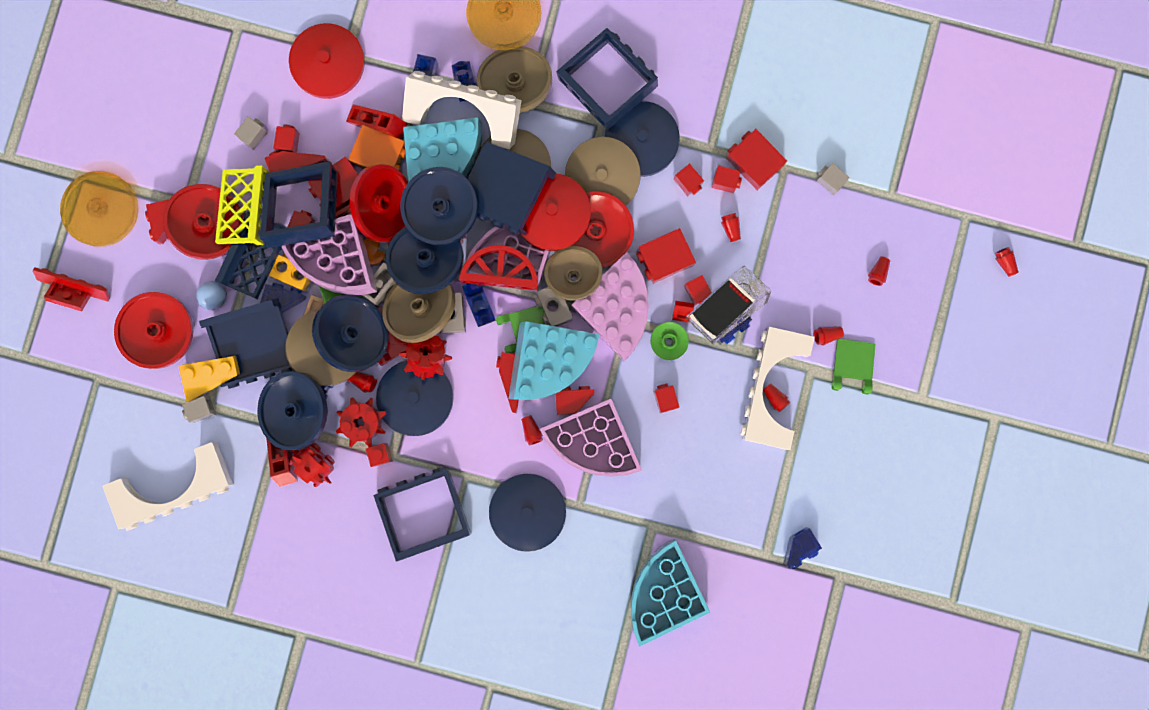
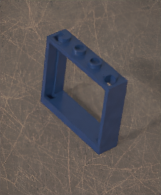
(607, 37)
(323, 229)
(404, 485)

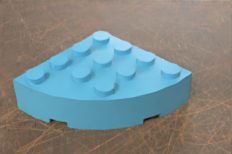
(443, 145)
(549, 359)
(665, 595)

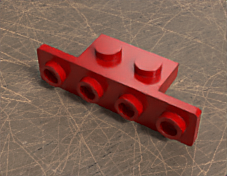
(69, 291)

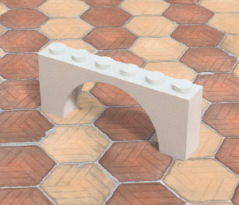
(499, 110)
(759, 424)
(132, 508)

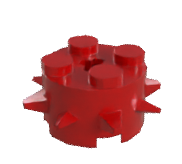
(426, 357)
(370, 416)
(312, 464)

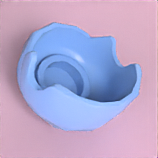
(211, 295)

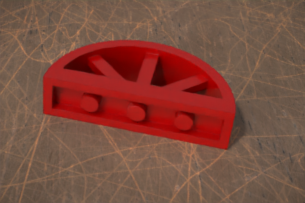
(498, 280)

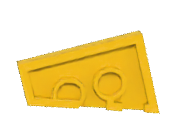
(206, 375)

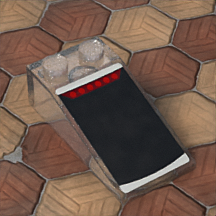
(729, 304)

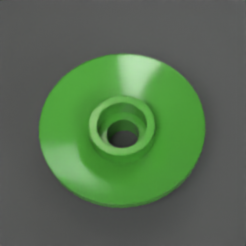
(676, 334)

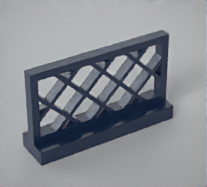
(233, 264)

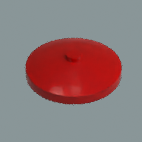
(326, 61)
(377, 202)
(558, 215)
(192, 221)
(609, 228)
(153, 330)

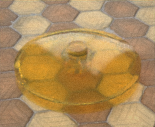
(503, 22)
(99, 209)

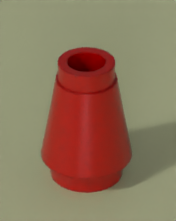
(731, 226)
(1007, 261)
(879, 272)
(825, 335)
(363, 381)
(776, 397)
(531, 431)

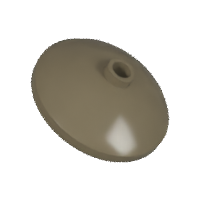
(570, 263)

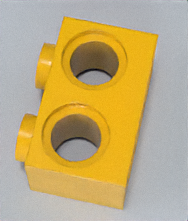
(290, 275)

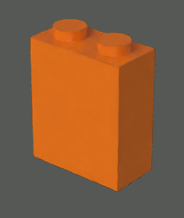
(376, 148)

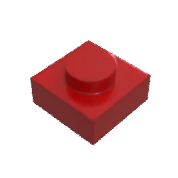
(681, 310)

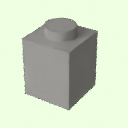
(251, 132)
(832, 178)
(198, 409)

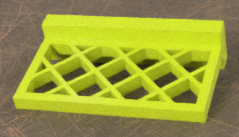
(255, 203)

